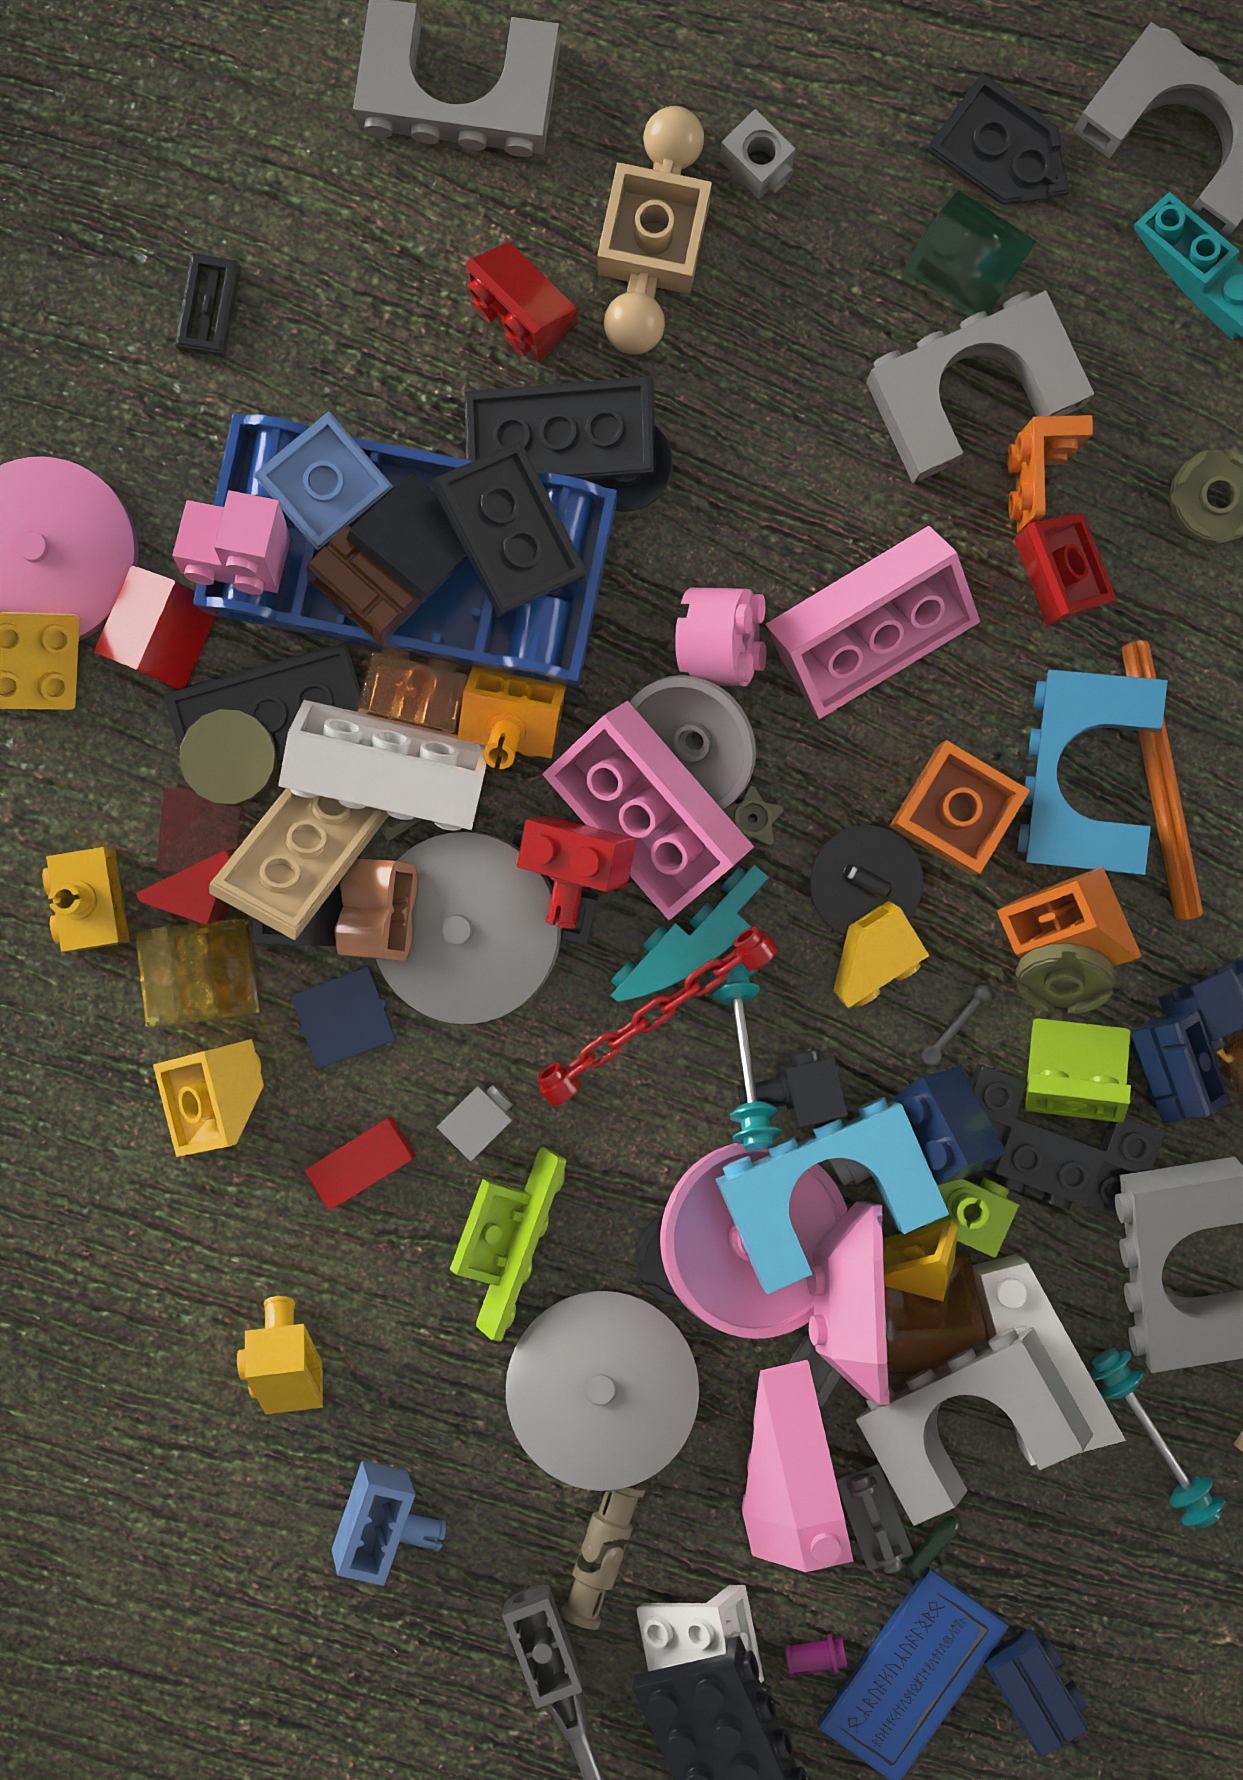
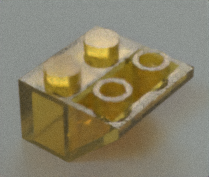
(196, 972)

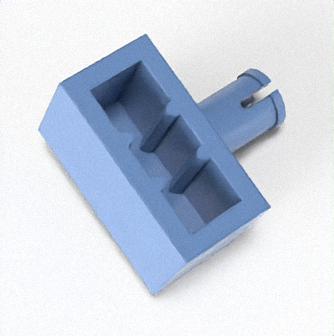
(376, 1523)

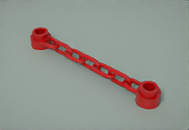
(752, 949)

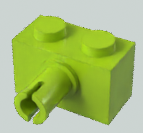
(979, 1211)

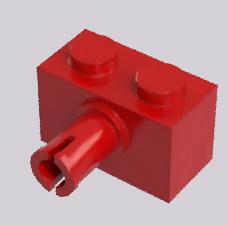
(574, 859)

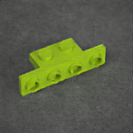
(503, 1238)

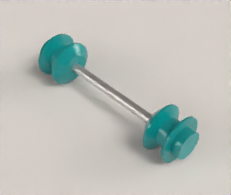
(754, 1115)
(1191, 1492)

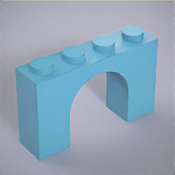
(761, 1190)

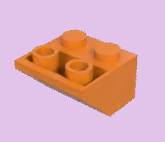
(1071, 912)

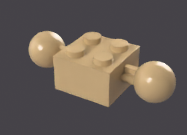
(653, 229)

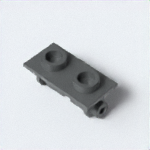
(874, 1518)

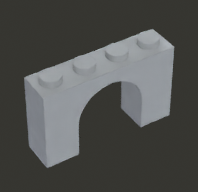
(1163, 73)
(507, 117)
(1021, 336)
(1157, 1214)
(1011, 1374)

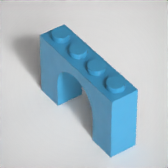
(1072, 706)

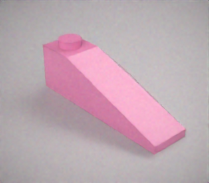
(791, 1486)

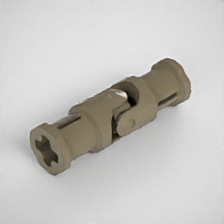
(601, 1556)

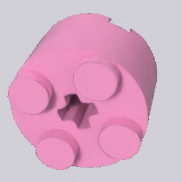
(721, 635)

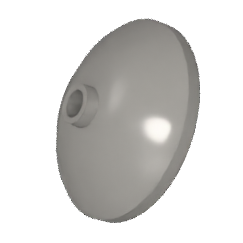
(691, 704)

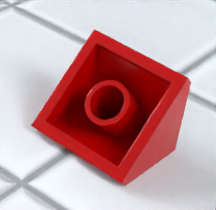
(1064, 567)
(155, 628)
(188, 891)

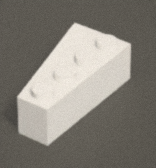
(1016, 1300)

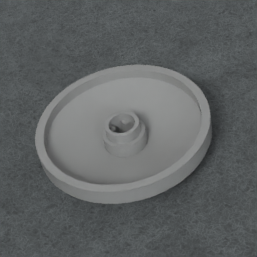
(475, 930)
(602, 1390)

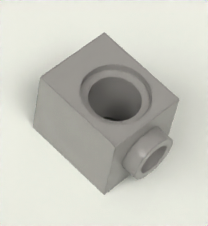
(752, 136)
(477, 1120)

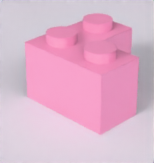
(234, 543)

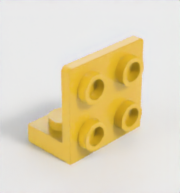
(38, 660)

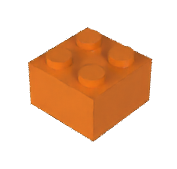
(959, 808)

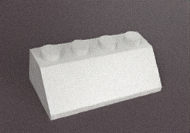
(383, 765)

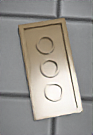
(295, 859)

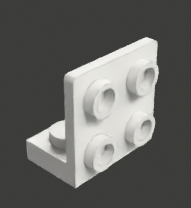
(696, 1631)

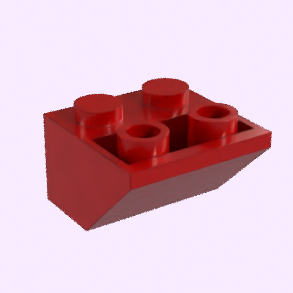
(520, 300)

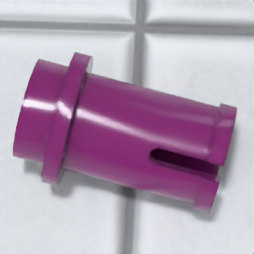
(816, 1657)

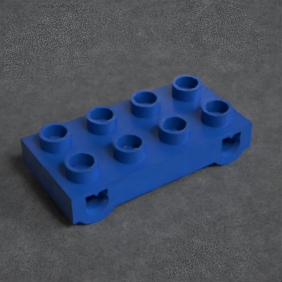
(457, 621)

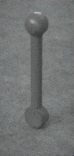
(932, 1054)

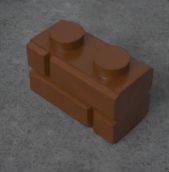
(361, 588)

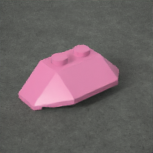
(851, 1301)

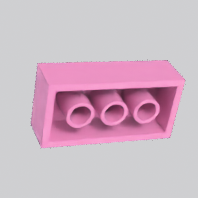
(635, 786)

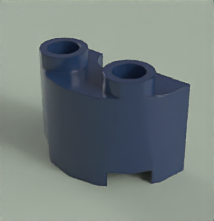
(1217, 999)

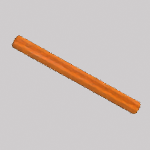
(1165, 798)

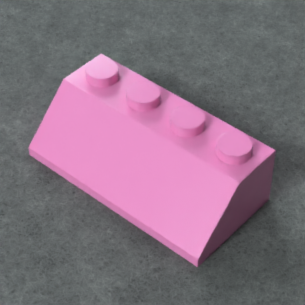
(875, 621)

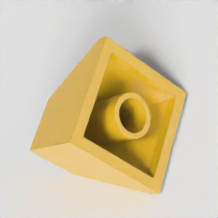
(209, 1096)

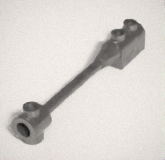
(551, 1668)

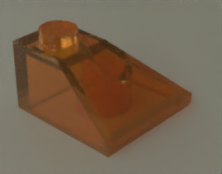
(930, 1331)

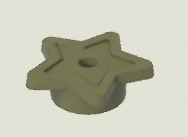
(765, 813)

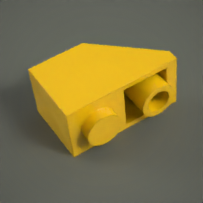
(875, 953)

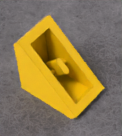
(921, 1260)

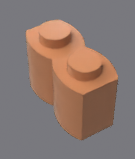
(377, 910)

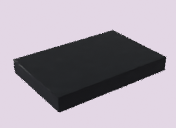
(509, 528)

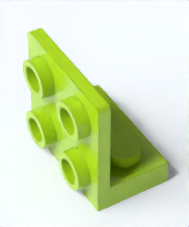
(1078, 1070)

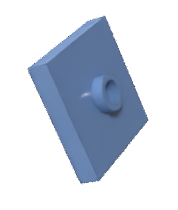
(323, 481)

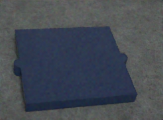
(343, 1017)

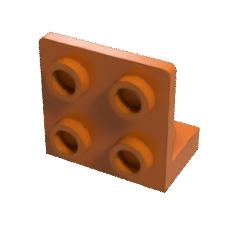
(1041, 443)

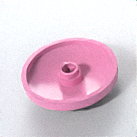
(62, 541)
(711, 1264)

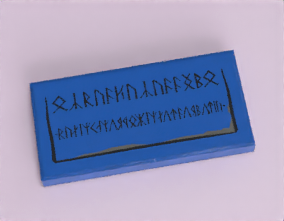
(912, 1675)

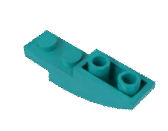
(1197, 261)
(677, 954)

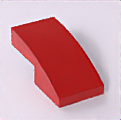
(360, 1163)

